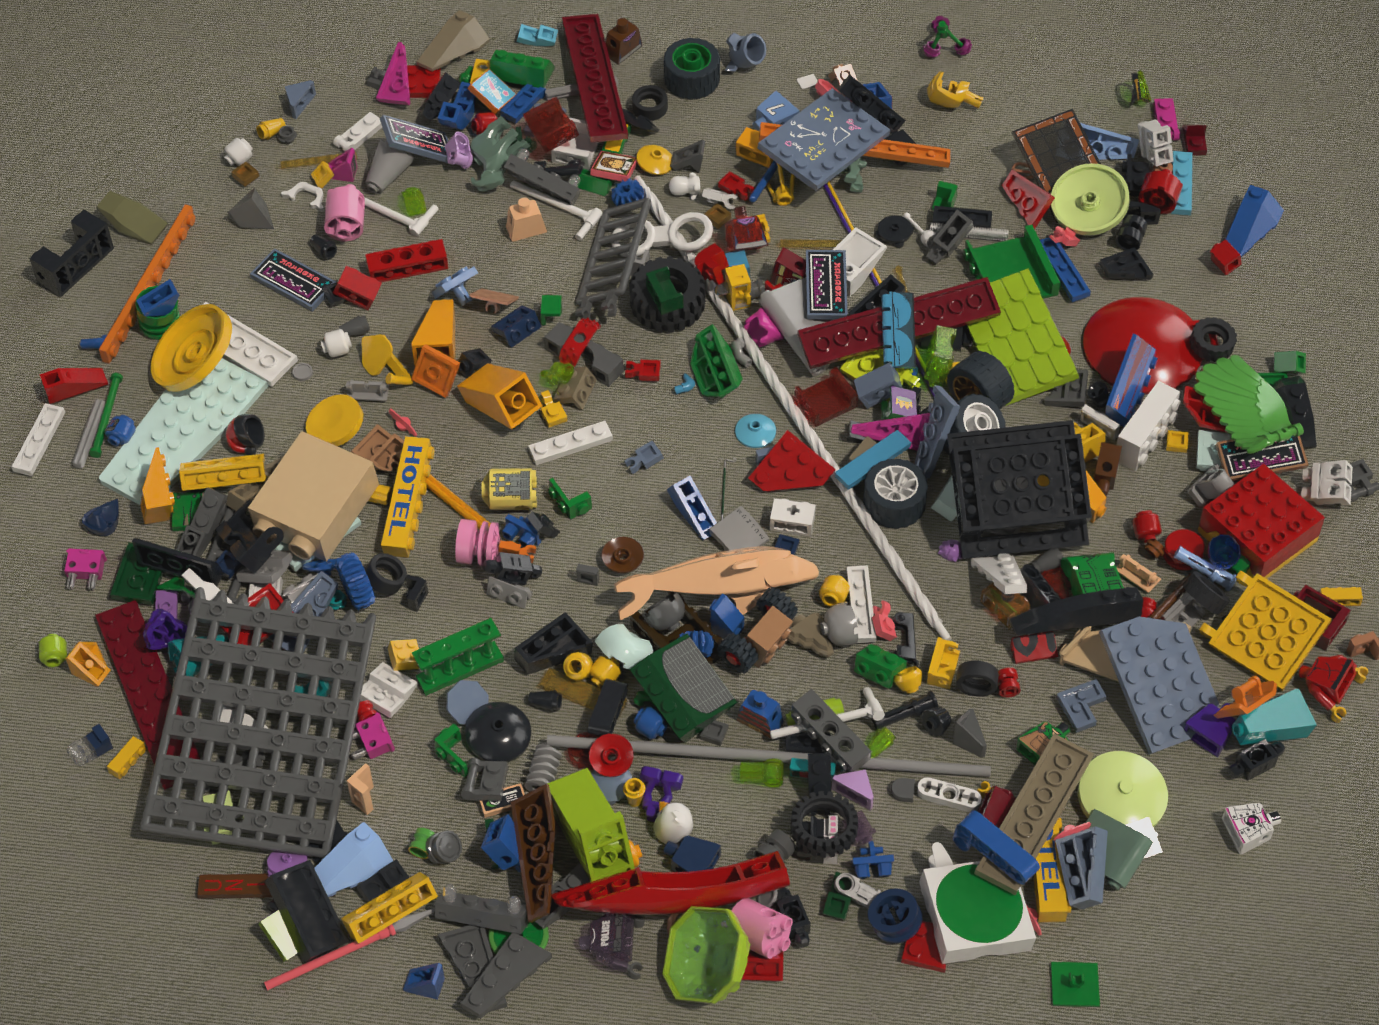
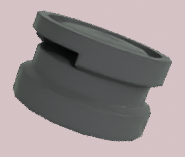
(444, 847)

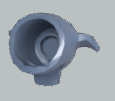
(745, 51)

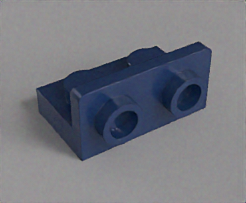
(517, 325)

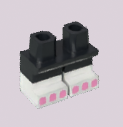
(823, 830)

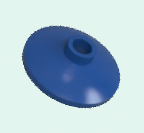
(321, 565)

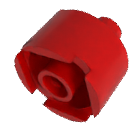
(1161, 190)

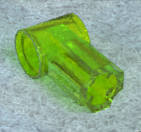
(769, 772)

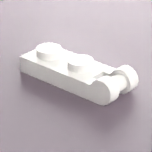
(358, 132)

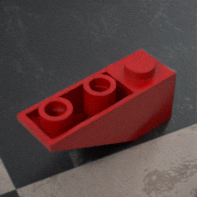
(68, 382)

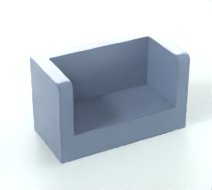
(876, 385)

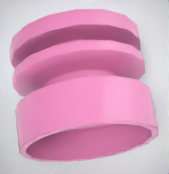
(472, 542)

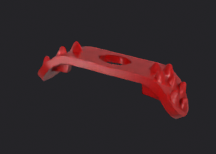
(571, 349)

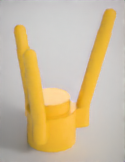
(783, 194)

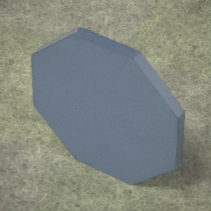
(465, 699)

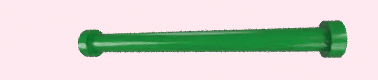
(96, 452)

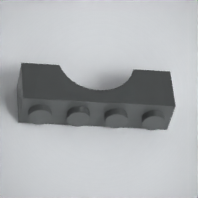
(605, 365)

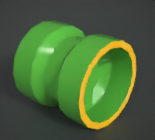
(418, 846)

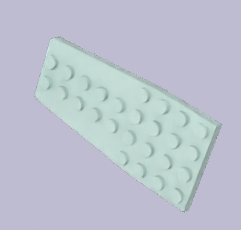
(183, 427)

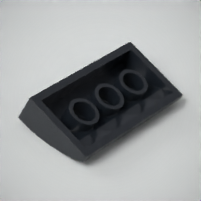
(175, 561)

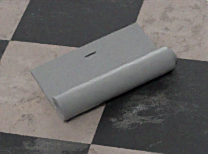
(788, 312)

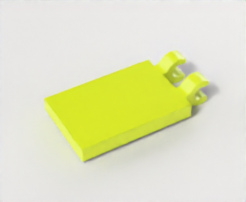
(865, 363)

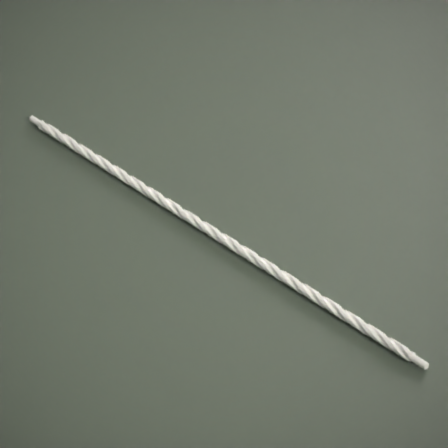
(809, 434)

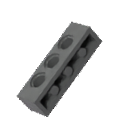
(812, 704)

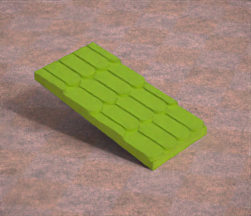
(1024, 338)

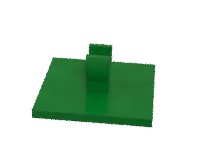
(1075, 984)

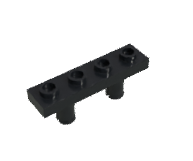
(871, 104)

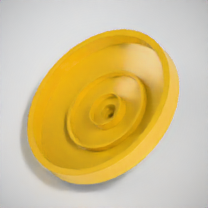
(191, 347)

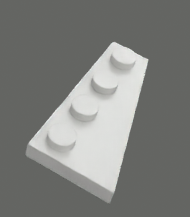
(1002, 571)

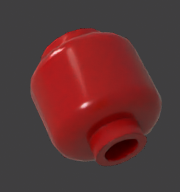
(481, 122)
(1146, 525)

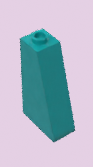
(1276, 720)

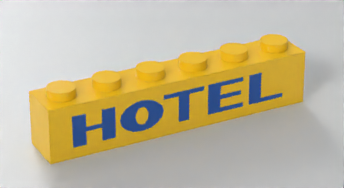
(407, 497)
(1049, 882)

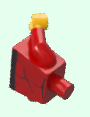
(1330, 680)

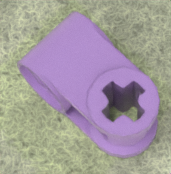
(459, 150)

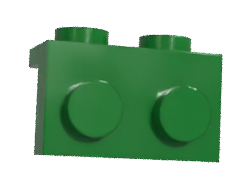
(878, 665)

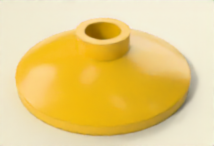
(654, 159)

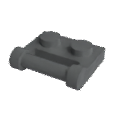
(491, 783)

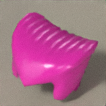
(762, 328)

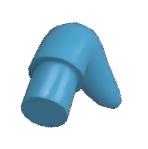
(688, 385)

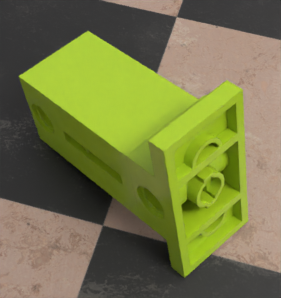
(591, 825)

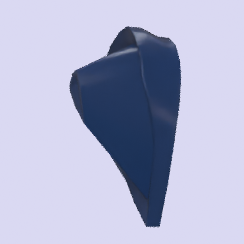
(102, 519)

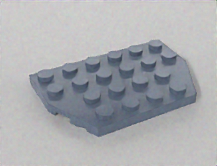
(1159, 677)

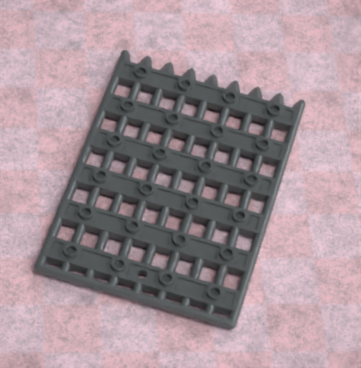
(257, 738)

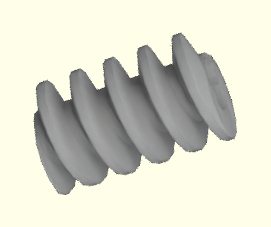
(542, 767)

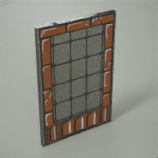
(1054, 148)

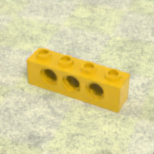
(389, 907)

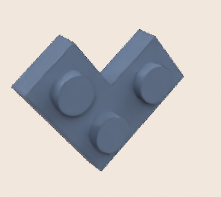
(1077, 701)

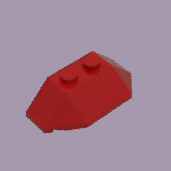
(1200, 411)

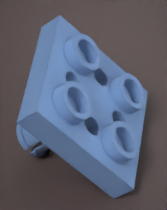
(456, 285)

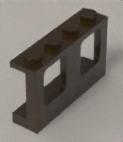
(658, 640)

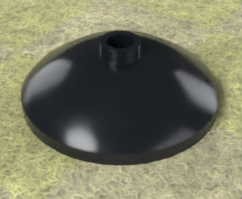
(498, 743)

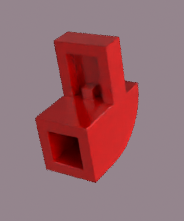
(711, 263)

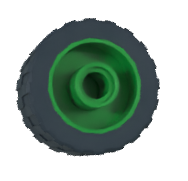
(691, 68)

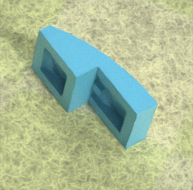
(537, 37)

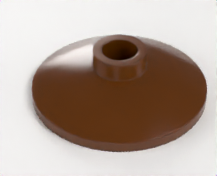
(622, 548)

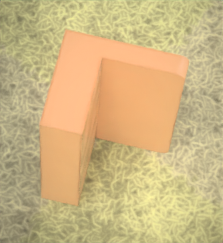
(359, 788)

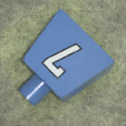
(774, 110)

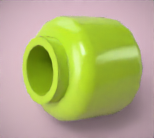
(52, 650)

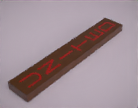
(233, 886)

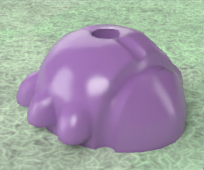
(950, 550)

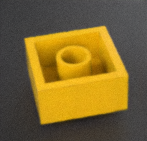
(401, 654)

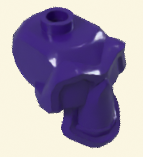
(163, 629)

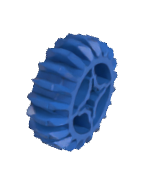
(355, 580)

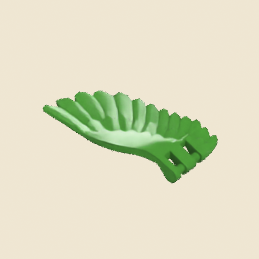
(1245, 404)

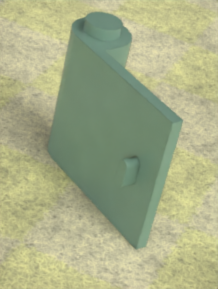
(1124, 849)

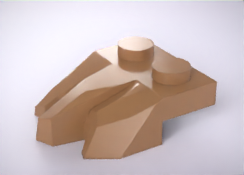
(380, 448)

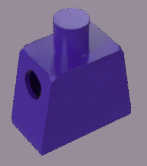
(1210, 732)

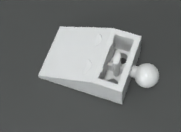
(861, 257)

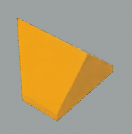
(87, 663)

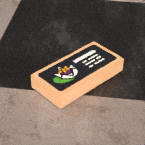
(496, 807)

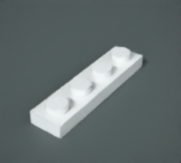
(38, 439)
(570, 443)
(861, 602)

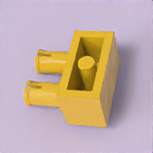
(1091, 440)

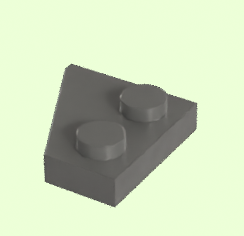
(1071, 393)

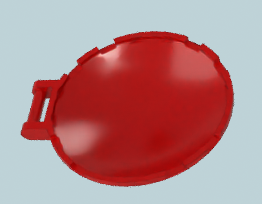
(1155, 322)

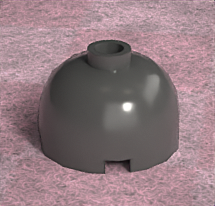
(666, 613)

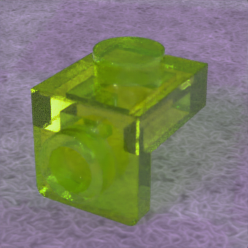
(414, 201)

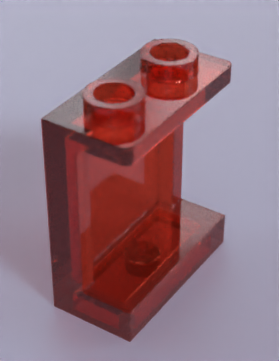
(550, 125)
(827, 398)

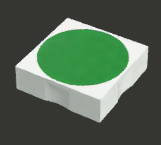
(974, 914)

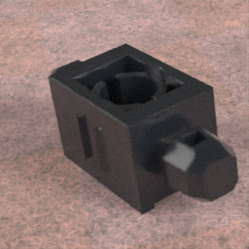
(512, 568)
(1260, 750)
(800, 929)

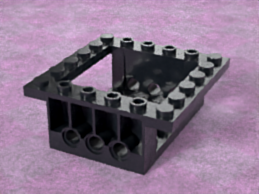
(1010, 454)

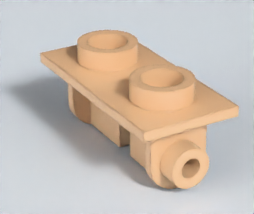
(1137, 573)

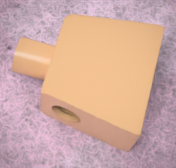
(524, 220)

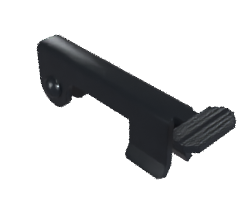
(571, 168)
(905, 622)

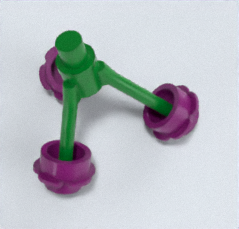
(941, 27)

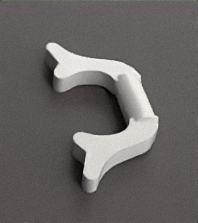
(304, 186)

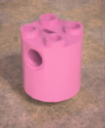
(344, 213)
(766, 928)

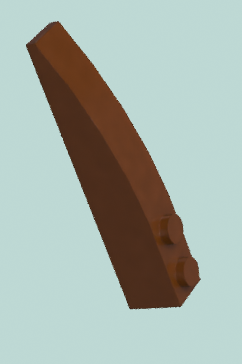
(535, 844)

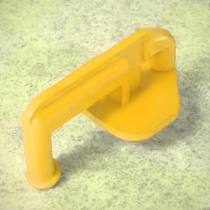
(377, 353)

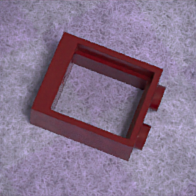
(1330, 608)

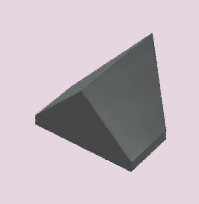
(251, 212)
(969, 734)

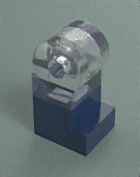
(89, 746)

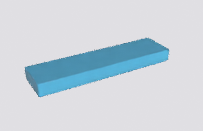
(858, 468)

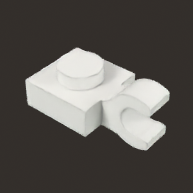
(714, 196)

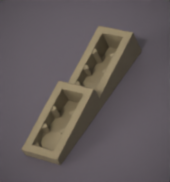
(248, 491)

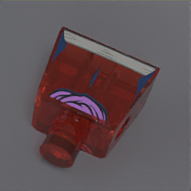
(744, 232)

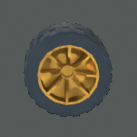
(981, 375)

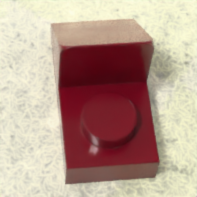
(1195, 139)

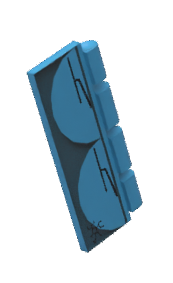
(901, 336)

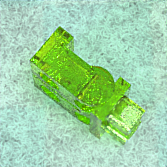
(939, 355)

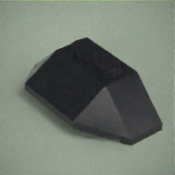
(1298, 407)

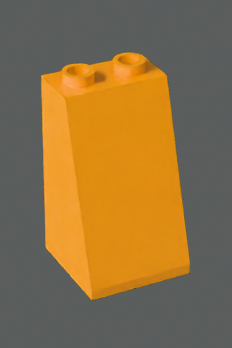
(501, 394)

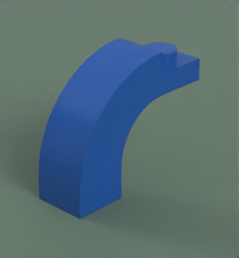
(461, 111)

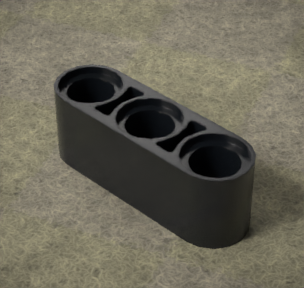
(1038, 589)
(607, 707)

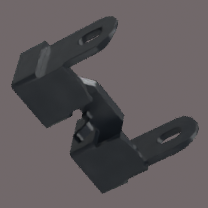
(243, 542)

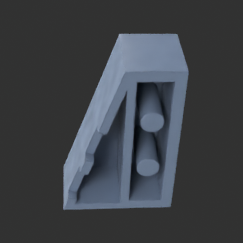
(1083, 866)

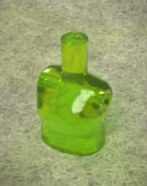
(559, 373)

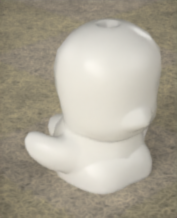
(683, 185)

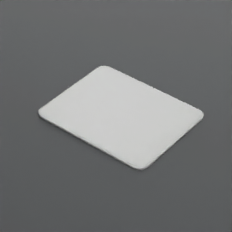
(807, 81)

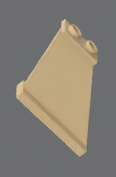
(1089, 653)

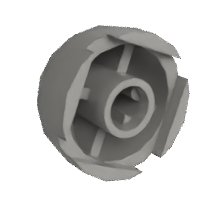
(840, 624)

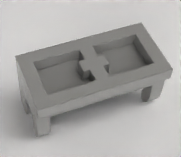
(1185, 610)

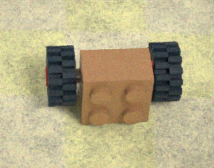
(765, 637)

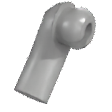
(742, 358)

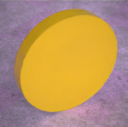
(335, 419)

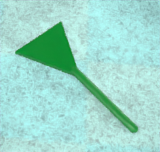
(176, 583)

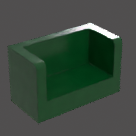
(663, 291)

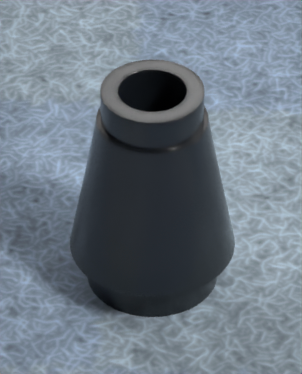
(323, 246)
(547, 700)

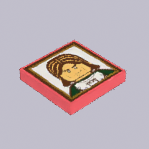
(613, 166)

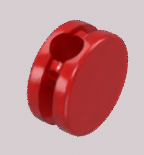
(1188, 540)

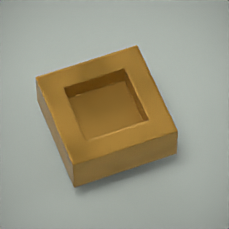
(245, 174)
(718, 215)

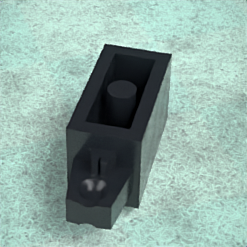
(440, 93)

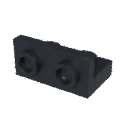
(1134, 174)

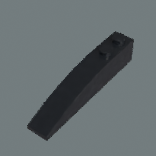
(1081, 611)

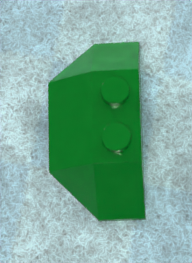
(714, 364)

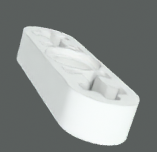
(966, 793)

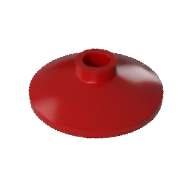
(608, 745)

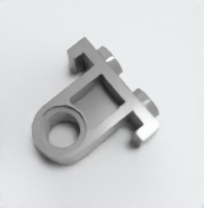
(1210, 485)

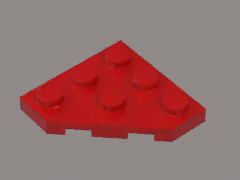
(791, 466)

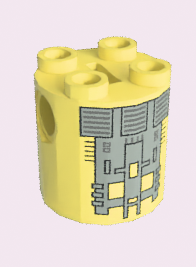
(510, 489)

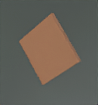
(494, 298)

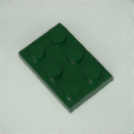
(135, 580)

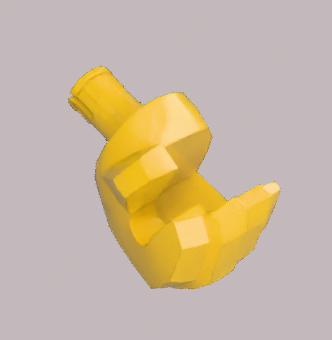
(954, 96)

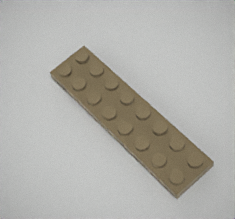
(1039, 804)

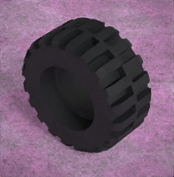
(684, 279)

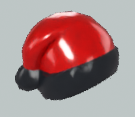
(245, 434)

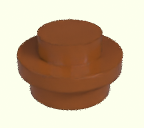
(1154, 548)

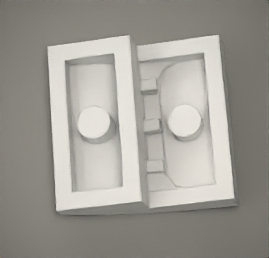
(387, 689)

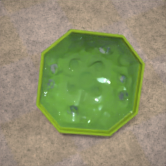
(705, 955)

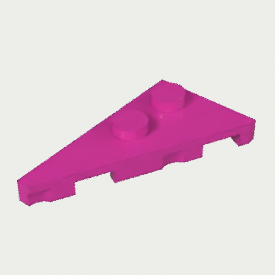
(395, 82)
(909, 426)

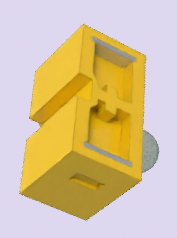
(736, 287)

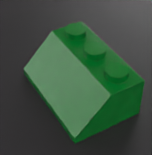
(521, 68)

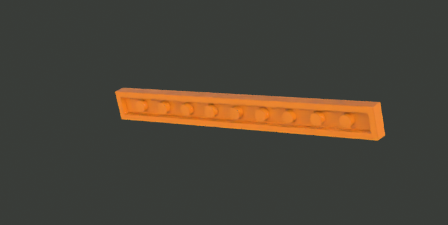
(891, 150)
(150, 278)

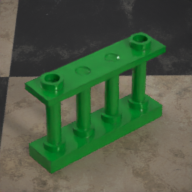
(462, 666)

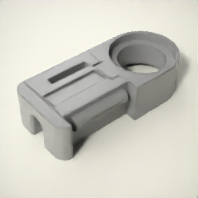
(858, 892)

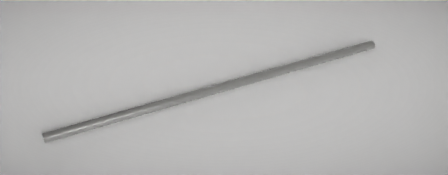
(763, 755)

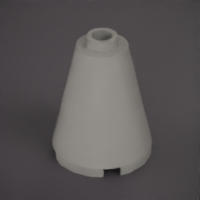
(386, 166)

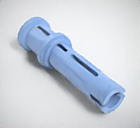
(1213, 575)

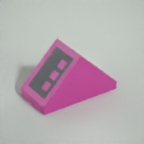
(344, 166)

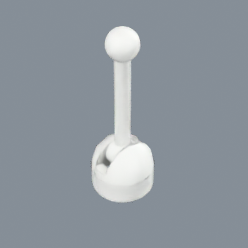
(927, 235)

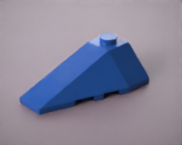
(1255, 217)

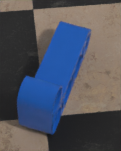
(996, 846)

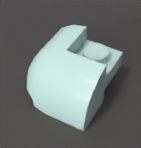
(623, 645)

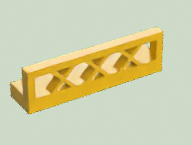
(222, 472)

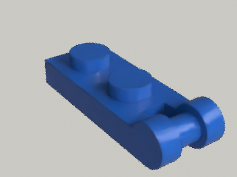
(522, 102)

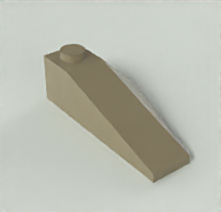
(455, 39)

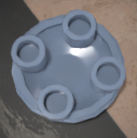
(612, 786)

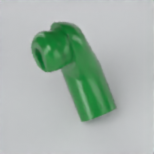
(466, 75)
(641, 697)

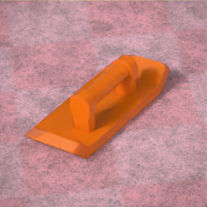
(1245, 703)

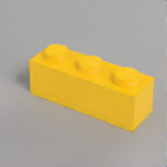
(1344, 596)
(126, 758)

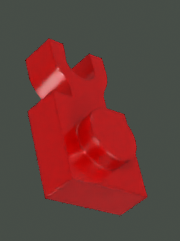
(735, 185)
(647, 370)

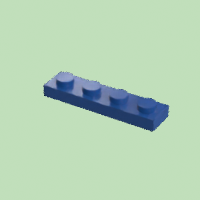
(1065, 271)

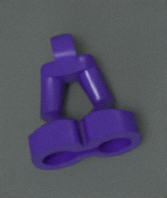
(655, 777)

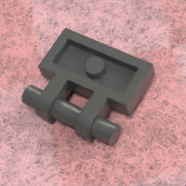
(1361, 475)

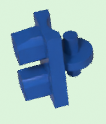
(523, 528)
(862, 864)

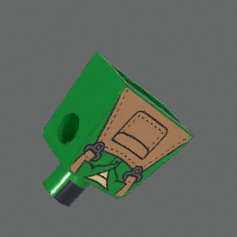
(1035, 741)

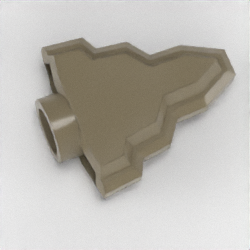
(808, 634)

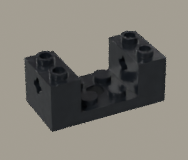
(91, 246)

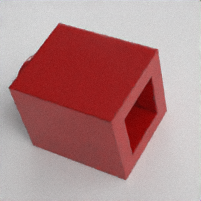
(1225, 257)

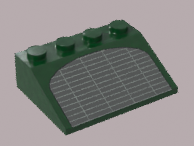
(684, 687)

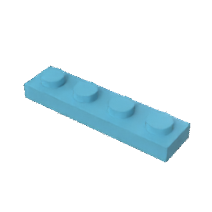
(1183, 171)

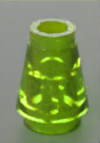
(881, 740)

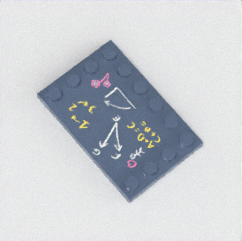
(823, 139)

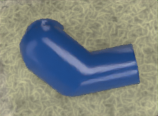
(92, 343)

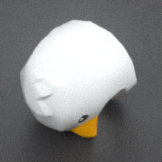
(673, 822)

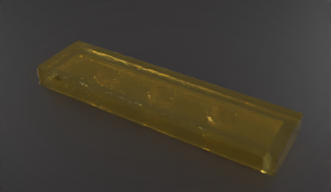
(573, 690)

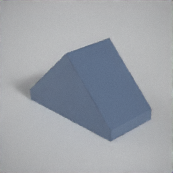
(299, 96)

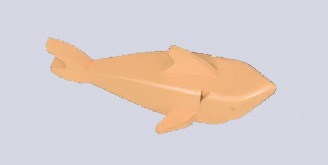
(737, 573)

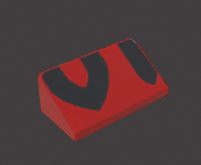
(1034, 647)

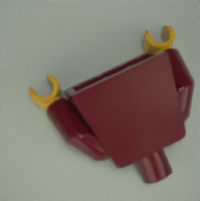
(995, 803)

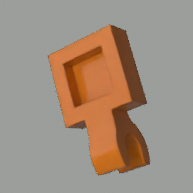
(514, 548)

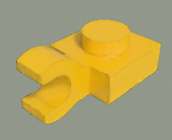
(552, 412)

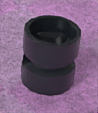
(1131, 232)

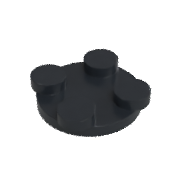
(894, 230)

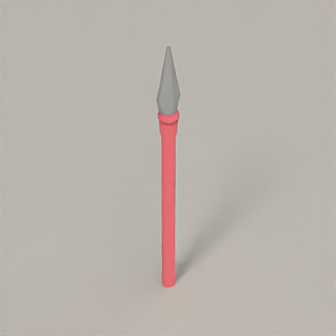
(399, 926)

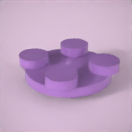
(279, 861)

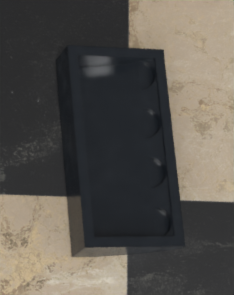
(307, 911)

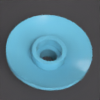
(755, 437)

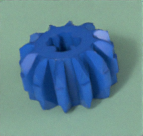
(627, 192)
(702, 640)

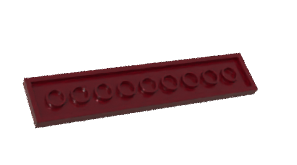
(594, 78)
(864, 330)
(141, 677)

